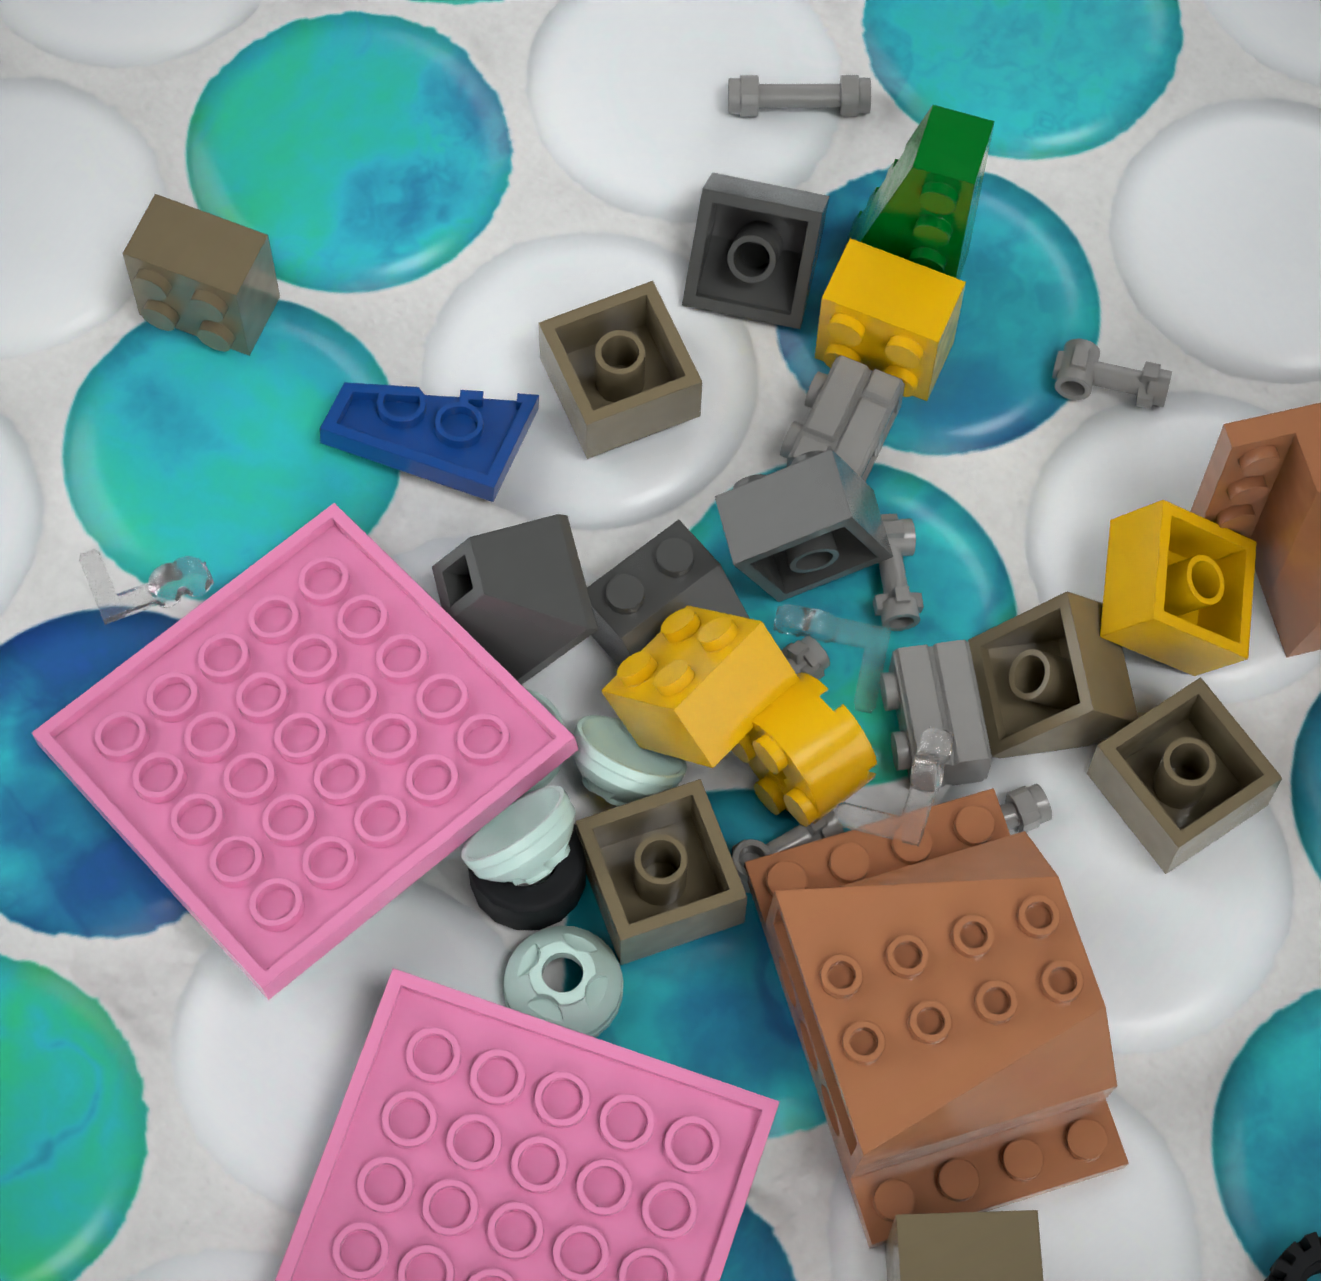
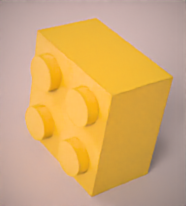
(889, 316)
(1178, 588)
(699, 684)

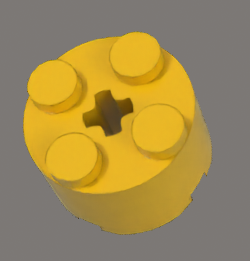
(806, 753)

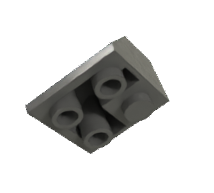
(519, 593)

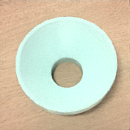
(616, 764)
(523, 839)
(584, 1009)

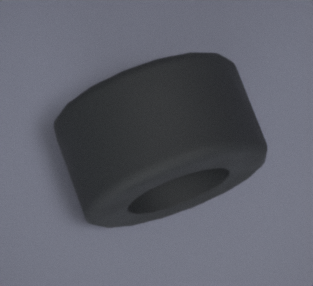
(539, 904)

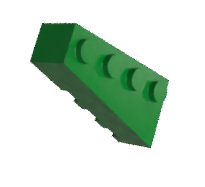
(930, 193)

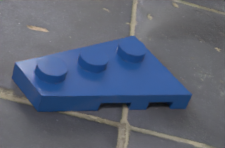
(440, 438)

